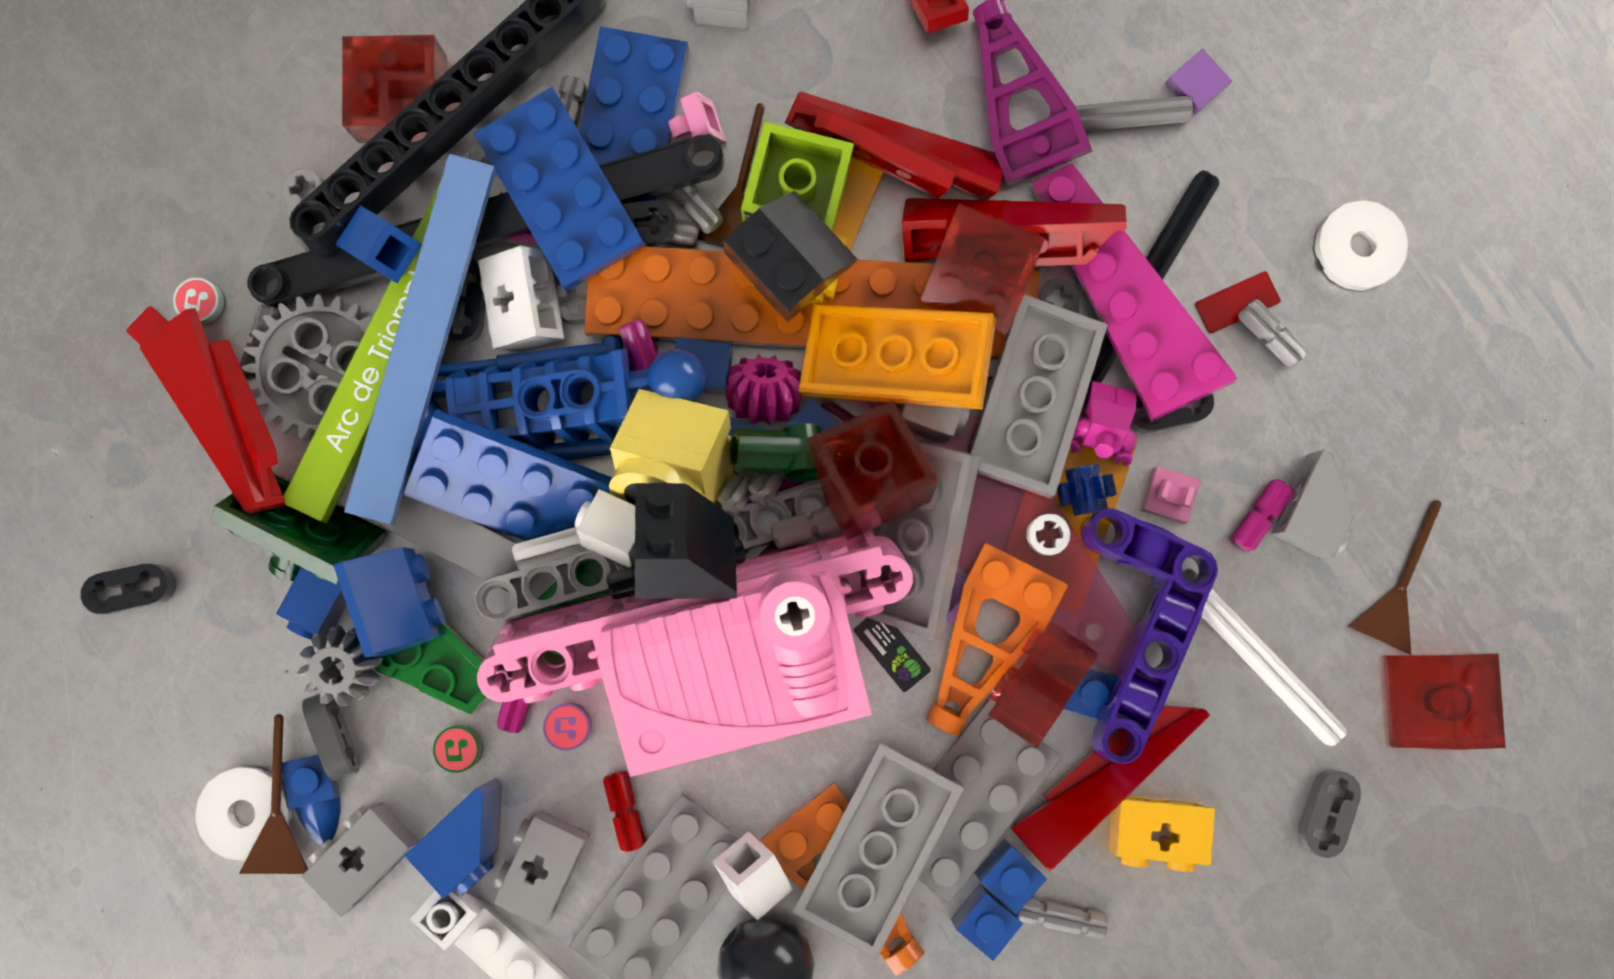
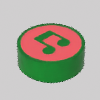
(457, 748)

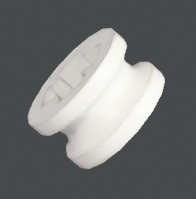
(1057, 544)

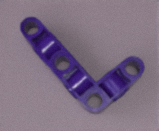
(1168, 622)

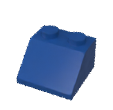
(390, 601)
(462, 843)

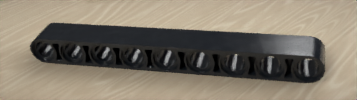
(442, 127)

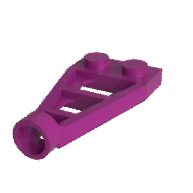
(1042, 144)

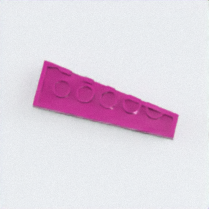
(1147, 325)

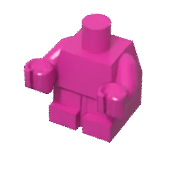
(1107, 422)

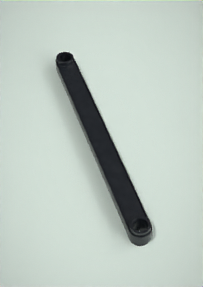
(630, 178)

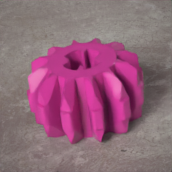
(763, 389)

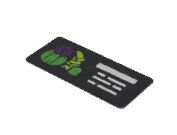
(893, 652)

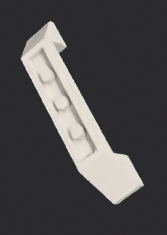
(483, 937)

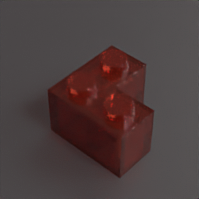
(381, 74)
(1037, 693)

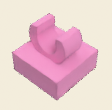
(699, 119)
(1170, 495)

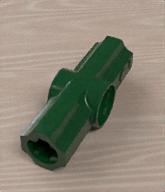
(775, 451)

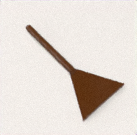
(731, 207)
(1389, 616)
(275, 847)

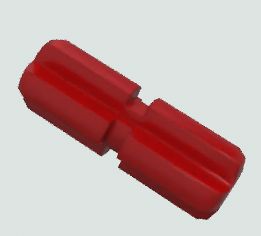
(626, 820)

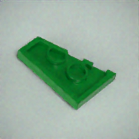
(440, 668)

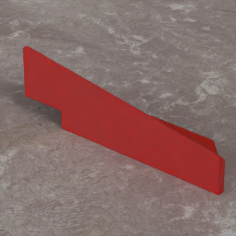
(900, 150)
(1070, 229)
(218, 408)
(1098, 786)

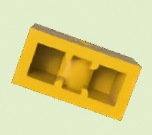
(1188, 826)

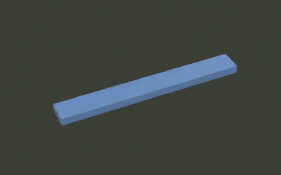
(420, 340)

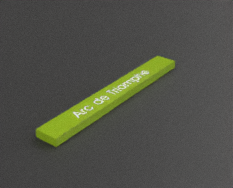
(347, 419)

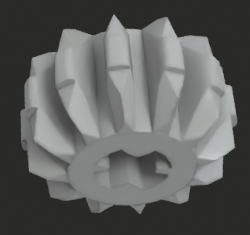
(324, 674)

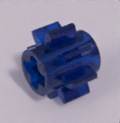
(1086, 489)

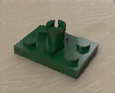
(300, 539)

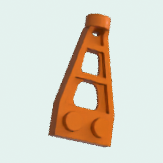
(1015, 584)
(804, 837)

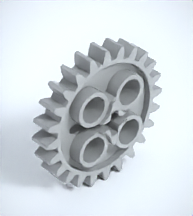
(300, 403)

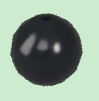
(765, 951)

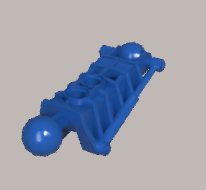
(564, 375)

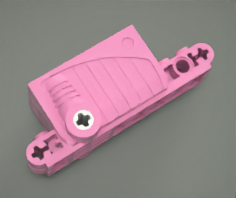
(713, 671)

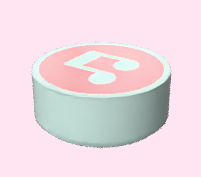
(200, 295)

